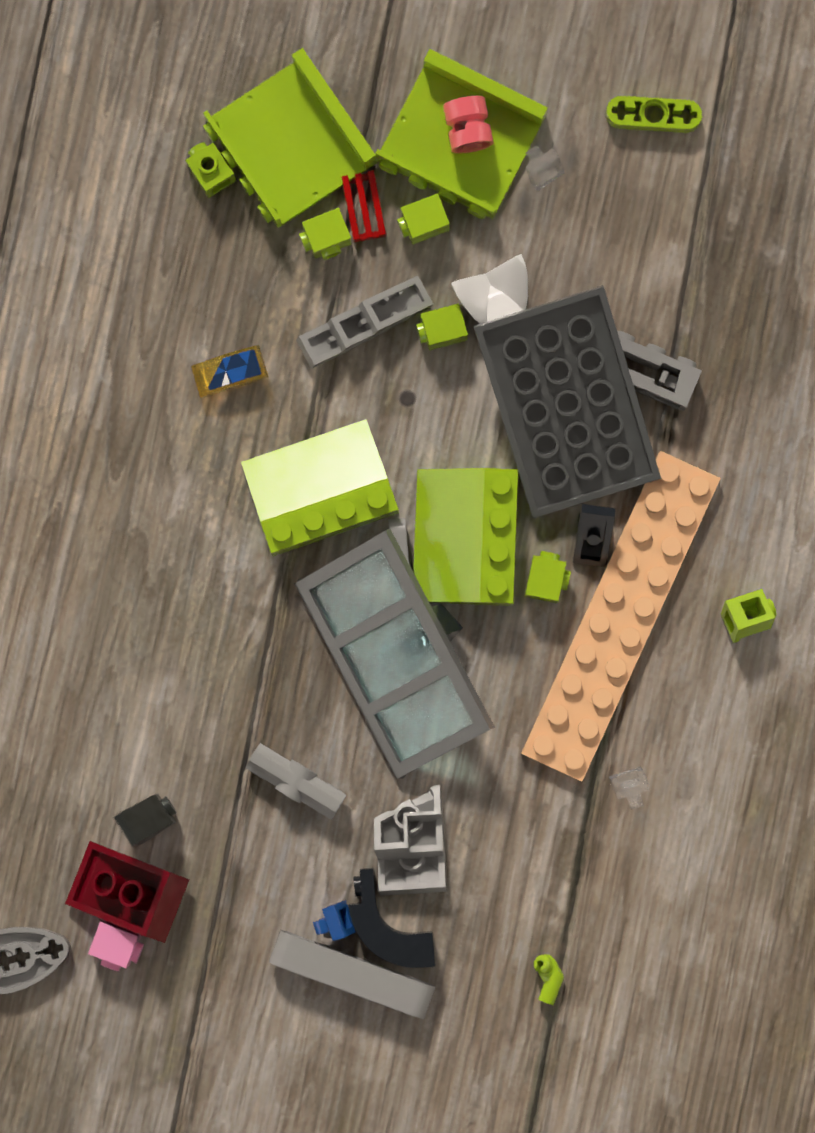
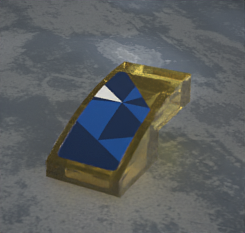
(229, 371)

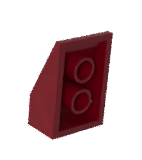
(127, 892)

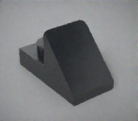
(593, 535)

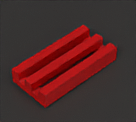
(359, 179)

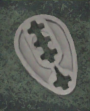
(38, 965)

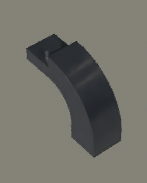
(392, 945)

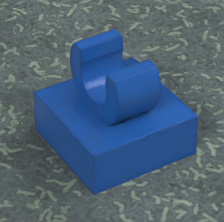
(336, 920)

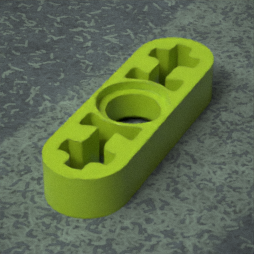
(663, 103)

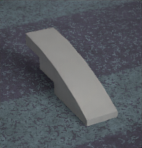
(364, 321)

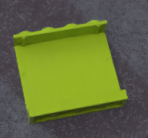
(290, 141)
(421, 143)

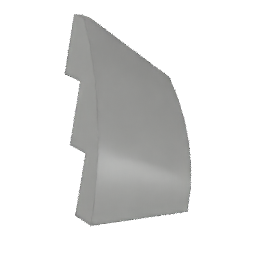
(412, 846)

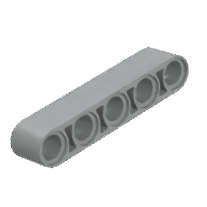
(352, 974)

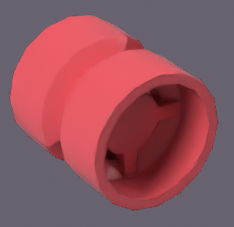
(467, 119)

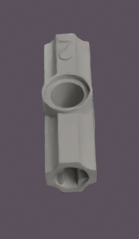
(295, 781)

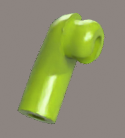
(551, 976)

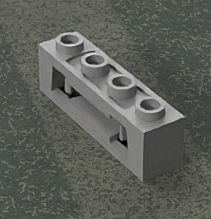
(655, 358)

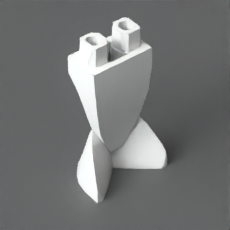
(496, 292)

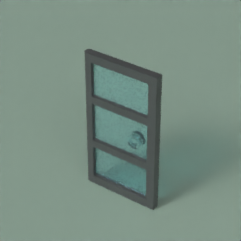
(394, 654)

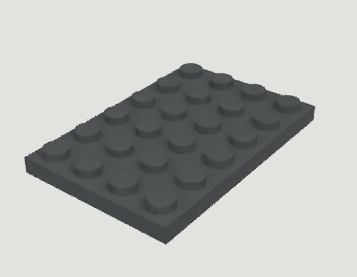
(567, 401)

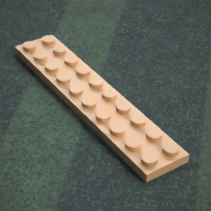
(620, 617)

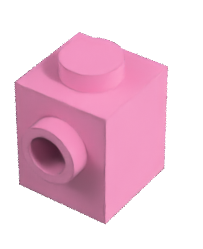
(115, 946)

